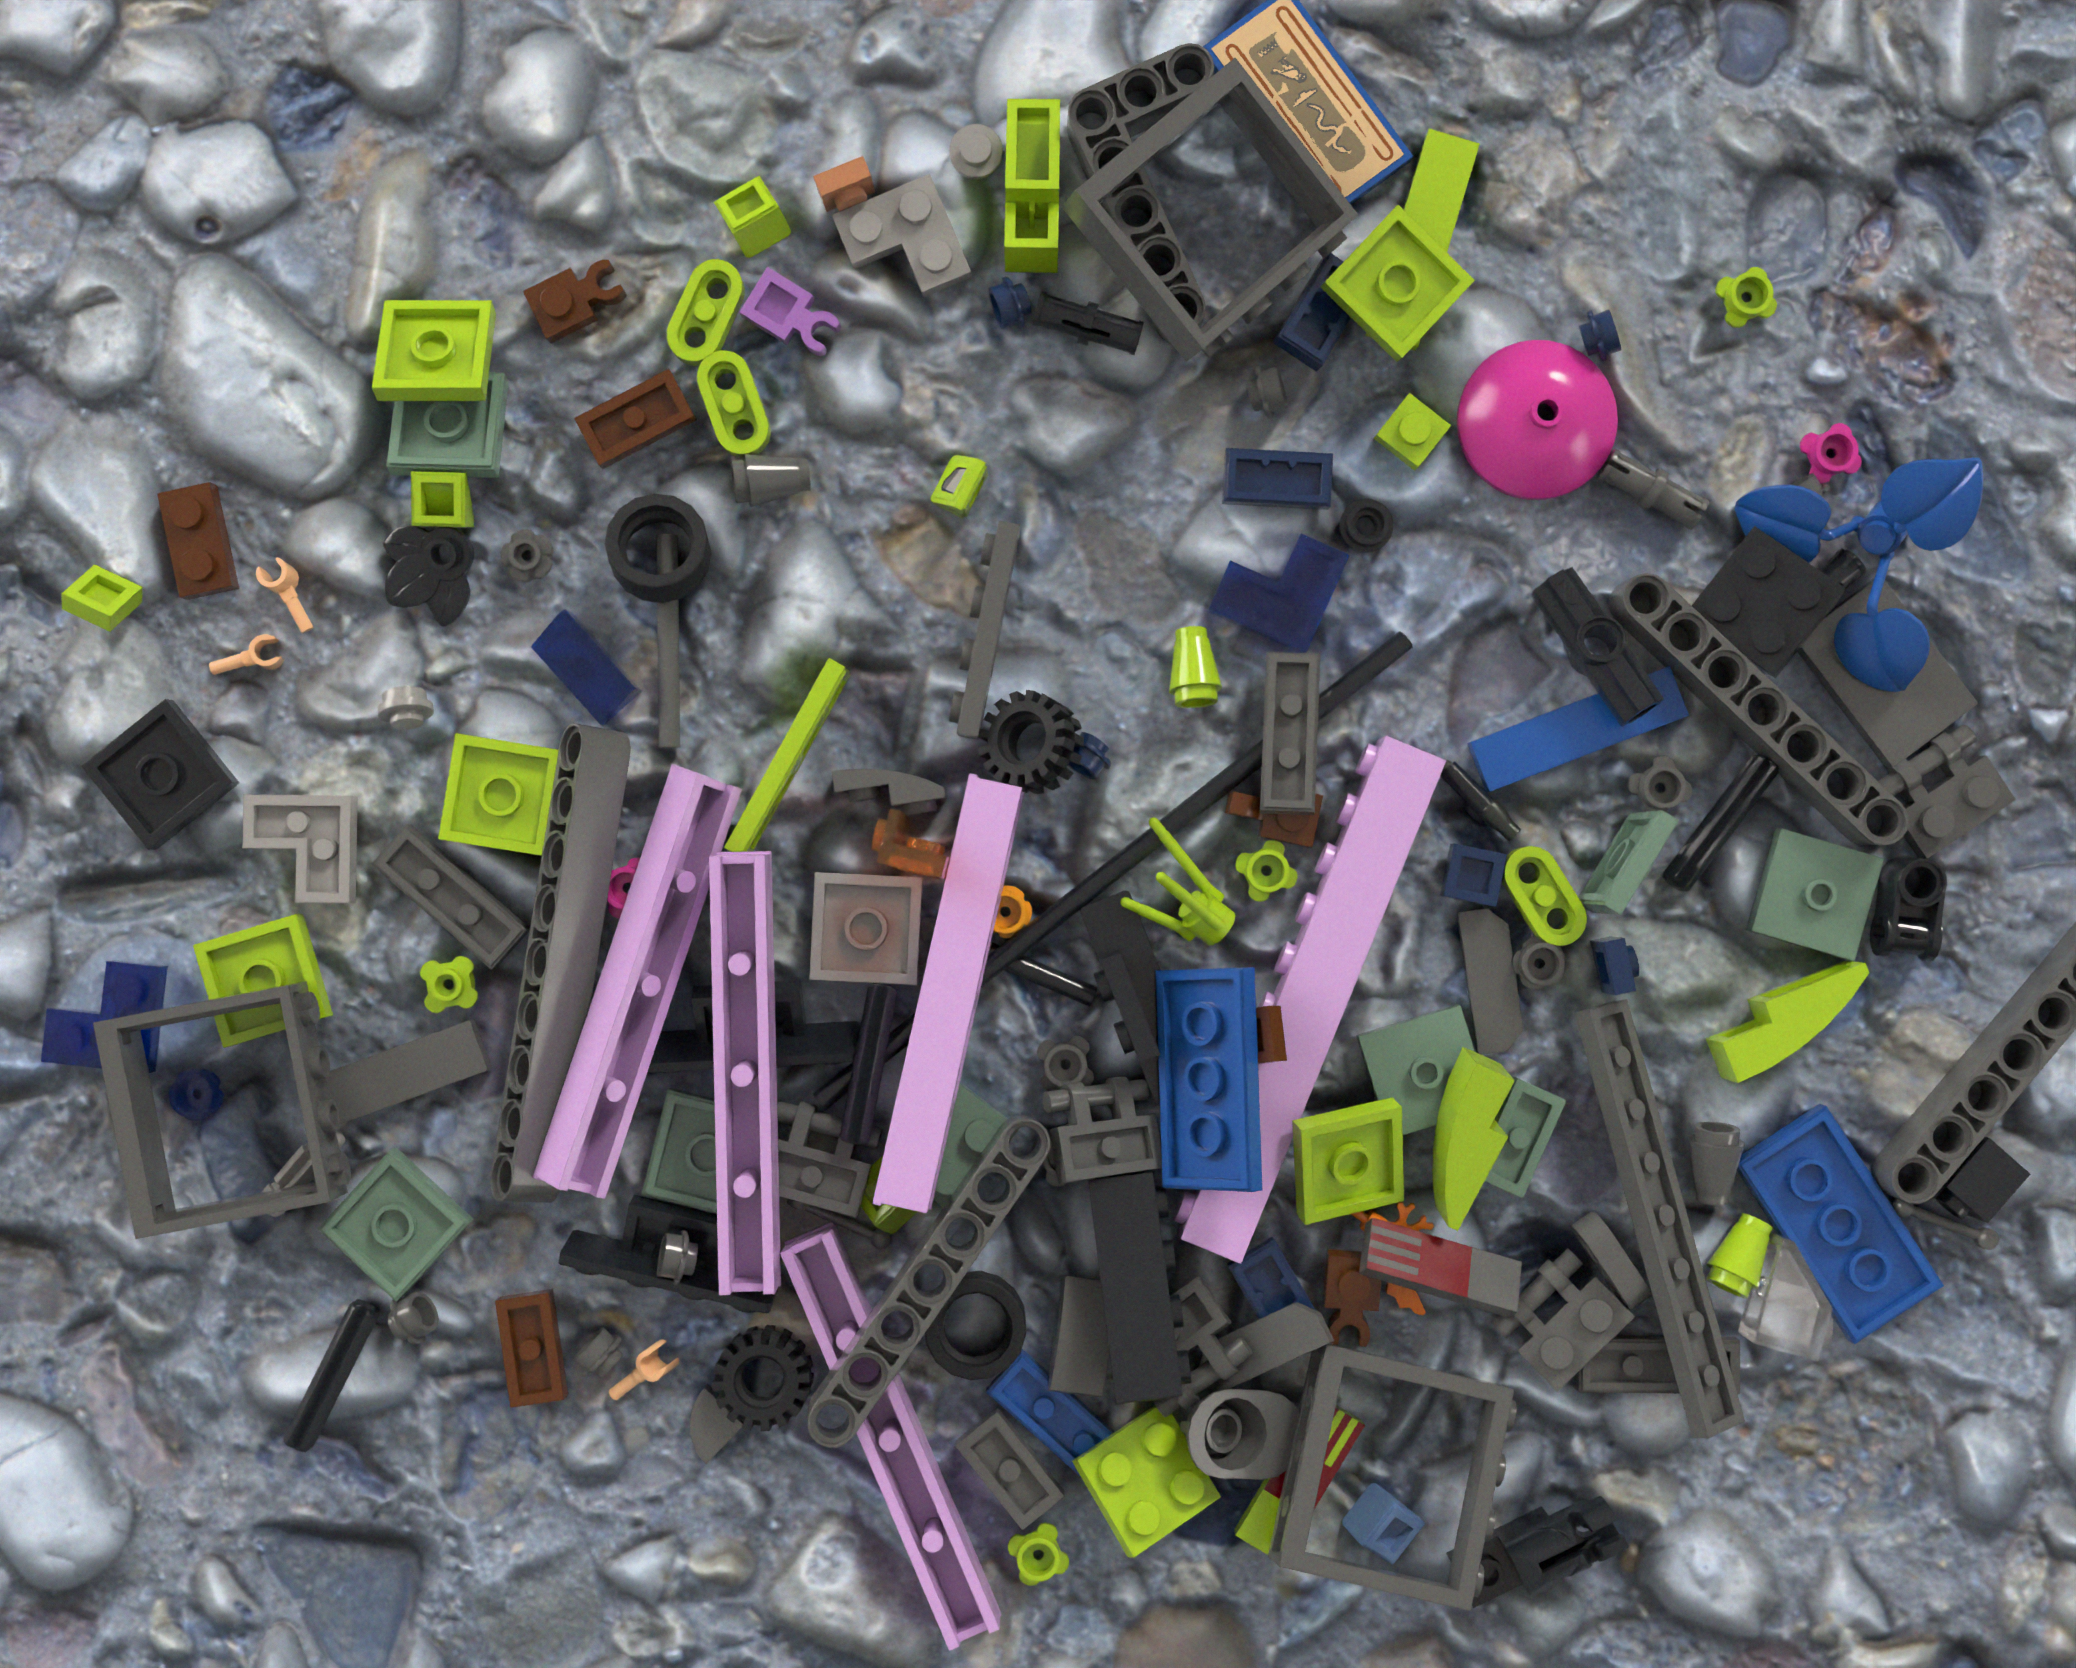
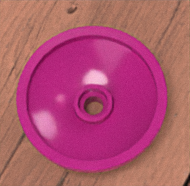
(1511, 442)

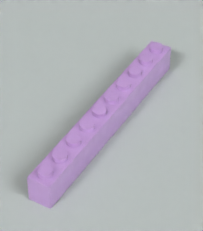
(1323, 970)

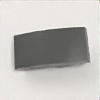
(905, 790)
(1081, 1344)

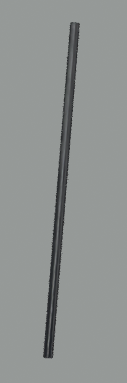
(1138, 850)

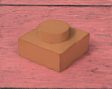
(845, 185)

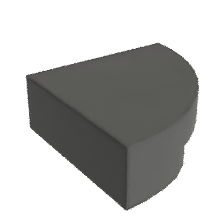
(709, 1425)

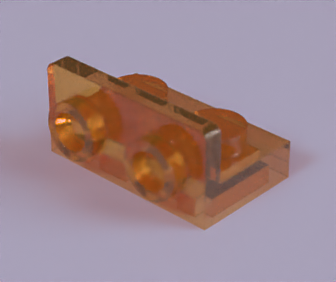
(917, 857)

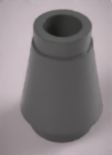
(768, 478)
(1715, 1160)

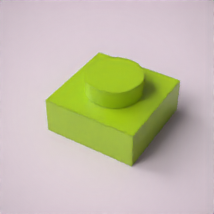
(1412, 431)
(101, 598)

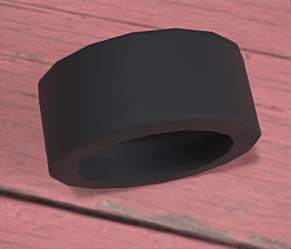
(648, 511)
(996, 1361)

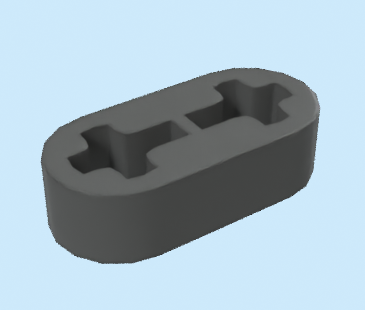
(1611, 1260)

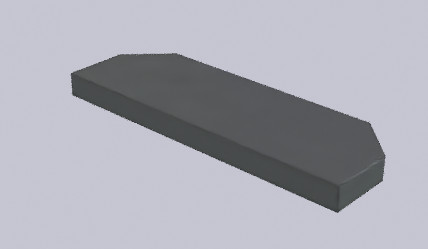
(1490, 980)
(1275, 1342)

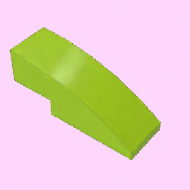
(1032, 185)
(1785, 1020)
(1467, 1133)

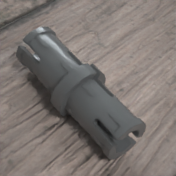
(1653, 489)

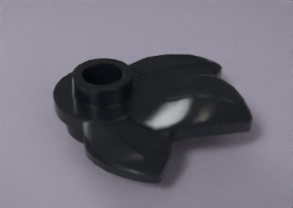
(422, 574)

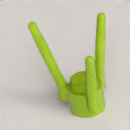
(1200, 912)

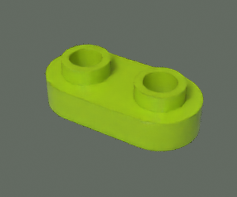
(701, 313)
(733, 406)
(1541, 895)

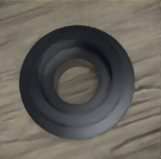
(1377, 514)

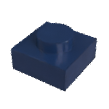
(1473, 875)
(1615, 965)

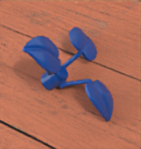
(1923, 498)

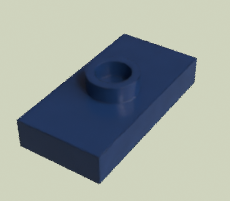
(1314, 320)
(1277, 478)
(1268, 1279)

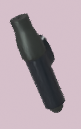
(1478, 801)

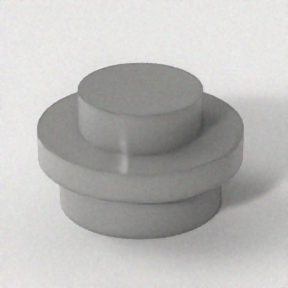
(976, 151)
(405, 707)

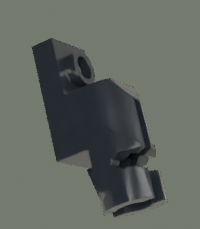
(1547, 1548)

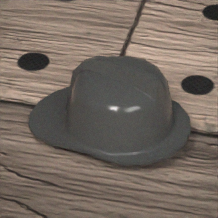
(1241, 1433)

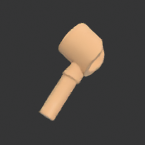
(285, 587)
(248, 657)
(648, 1368)

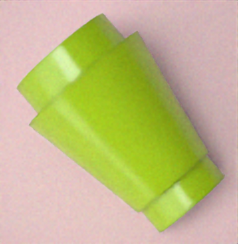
(1194, 669)
(1740, 1257)

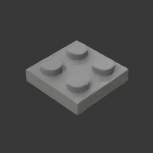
(866, 928)

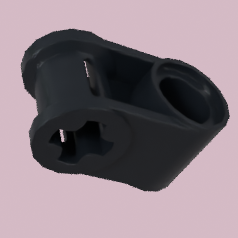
(1909, 913)

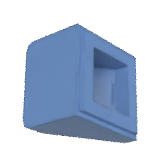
(1382, 1523)

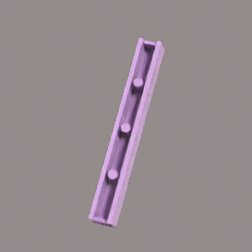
(636, 983)
(949, 995)
(745, 1072)
(895, 1444)

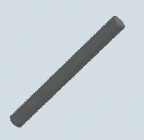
(668, 649)

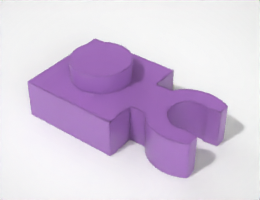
(783, 309)

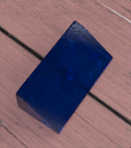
(585, 667)

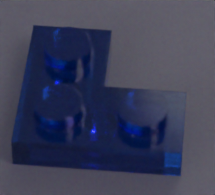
(1287, 608)
(126, 991)

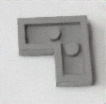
(911, 221)
(320, 831)

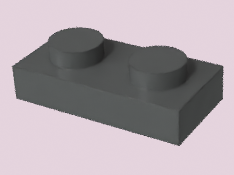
(1010, 1468)

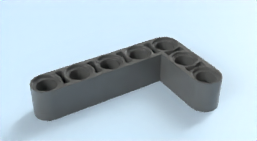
(1121, 123)

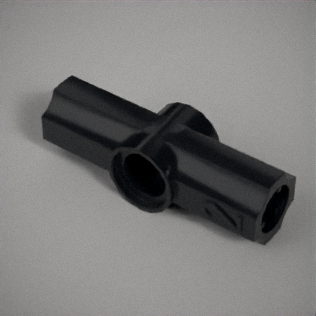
(1615, 676)

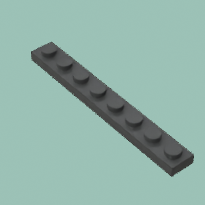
(1660, 1219)

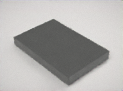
(1888, 721)

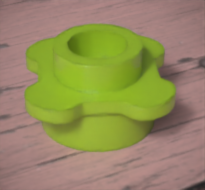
(1759, 288)
(1281, 874)
(460, 973)
(1033, 1569)

